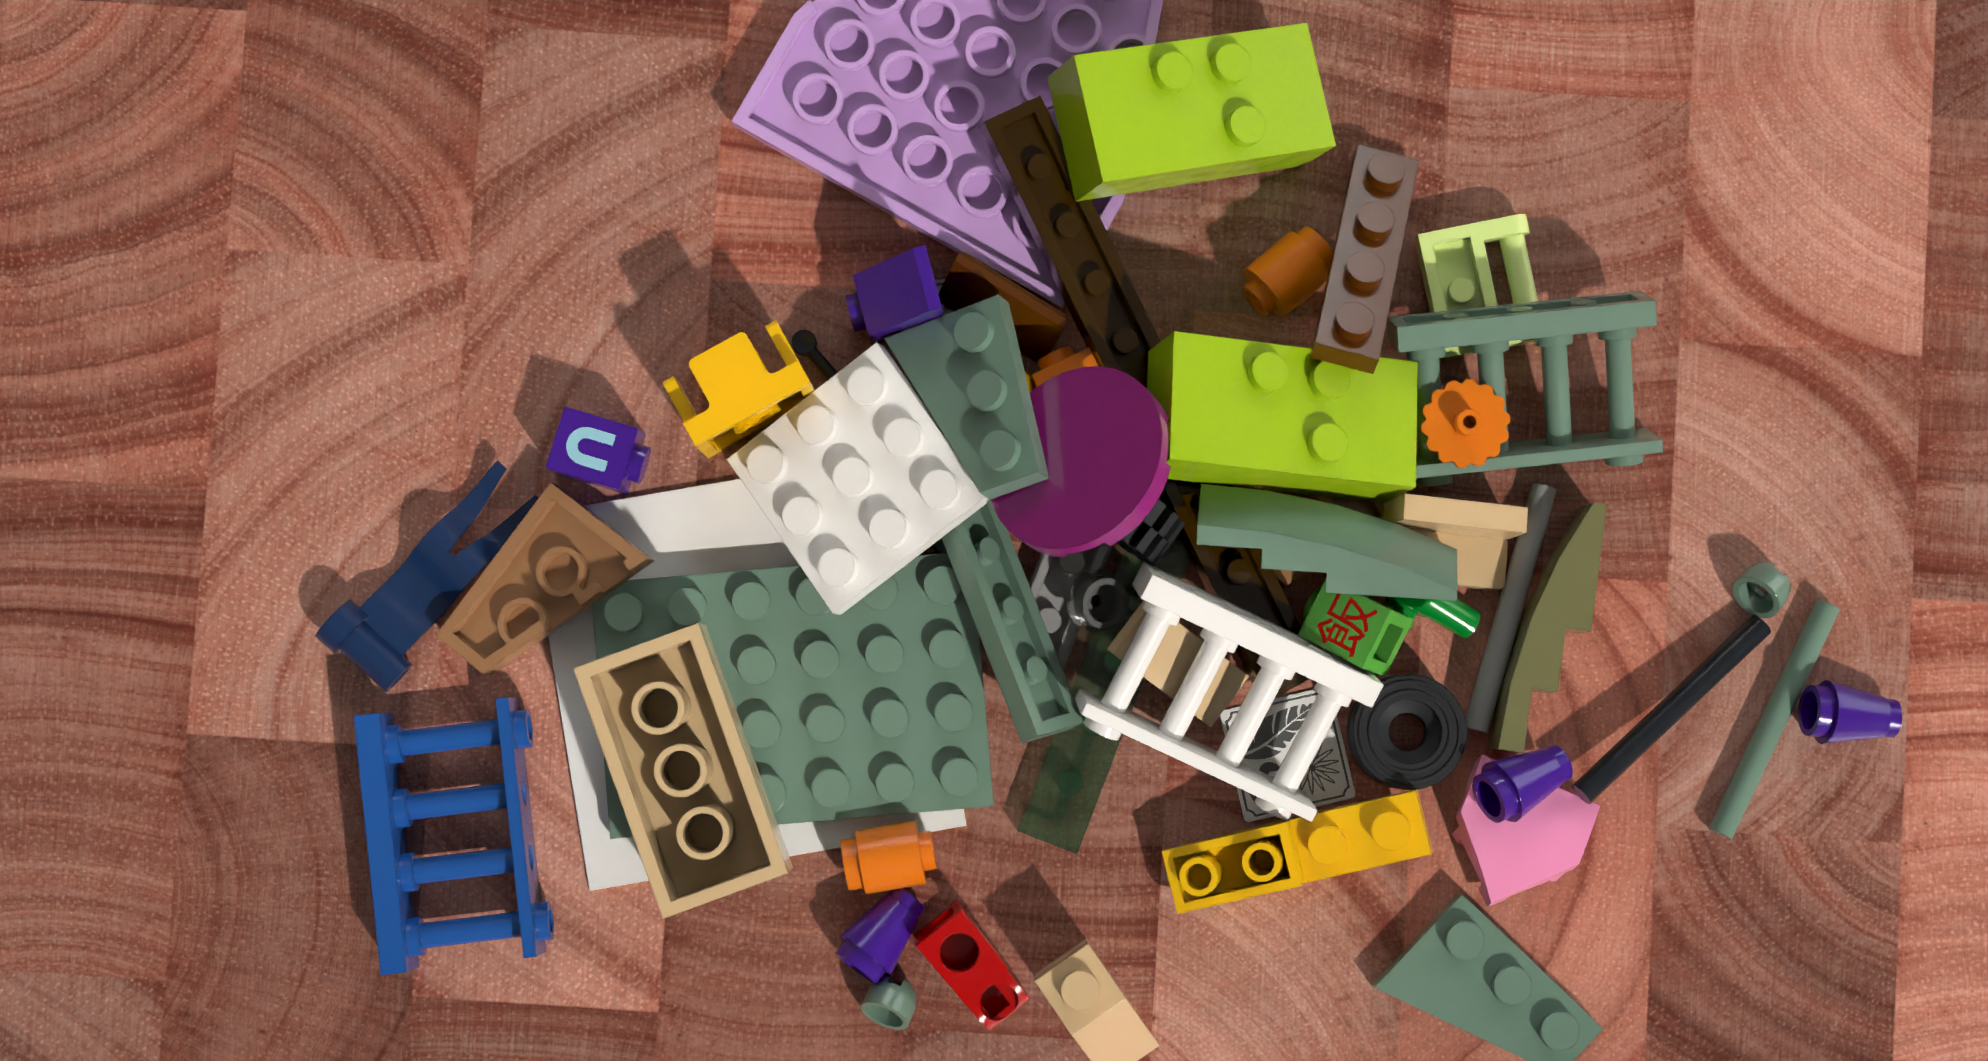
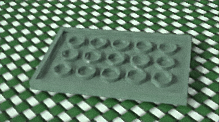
(838, 709)

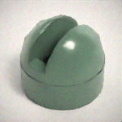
(1753, 599)
(889, 1003)

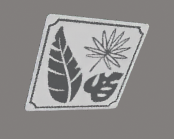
(1329, 773)

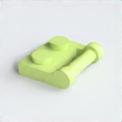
(1459, 272)

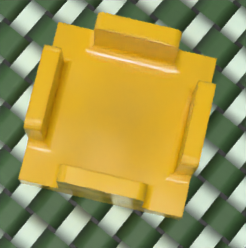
(739, 391)

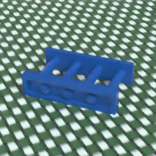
(398, 873)

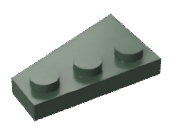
(977, 393)
(1488, 987)

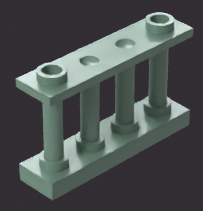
(1552, 328)

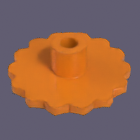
(1465, 423)

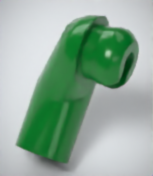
(1452, 615)

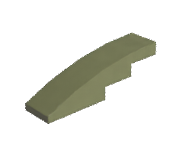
(1558, 605)

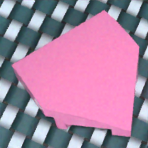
(1523, 852)

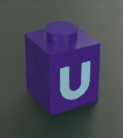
(598, 451)

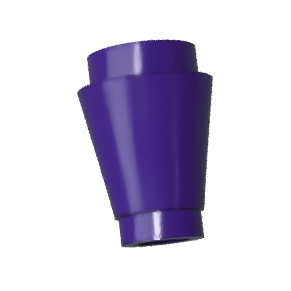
(1846, 714)
(1520, 782)
(880, 935)

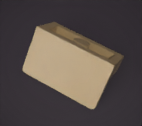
(1472, 527)

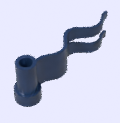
(419, 590)

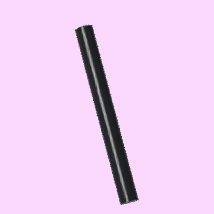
(1671, 709)

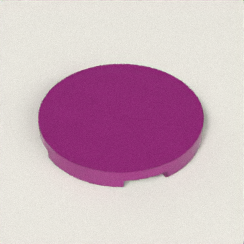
(1103, 462)

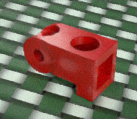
(971, 965)

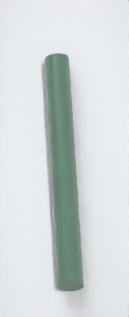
(1774, 719)

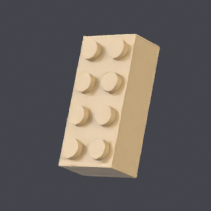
(683, 769)

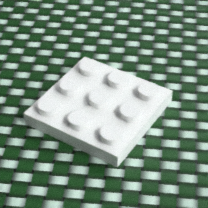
(857, 479)

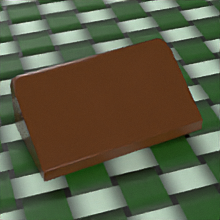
(1035, 321)

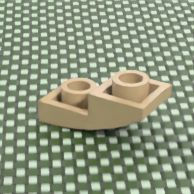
(1173, 662)

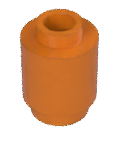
(1287, 272)
(888, 857)

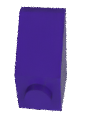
(894, 295)

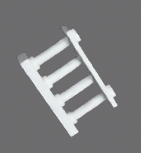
(1224, 629)

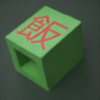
(1355, 628)

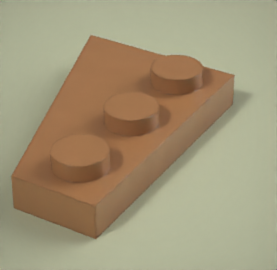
(540, 580)

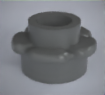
(1111, 601)

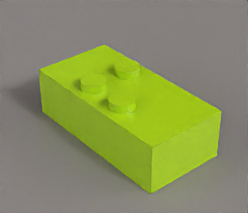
(1190, 111)
(1285, 419)

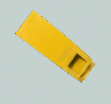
(1297, 851)

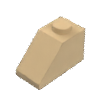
(1094, 1006)

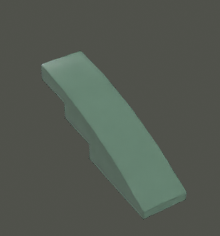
(1309, 535)

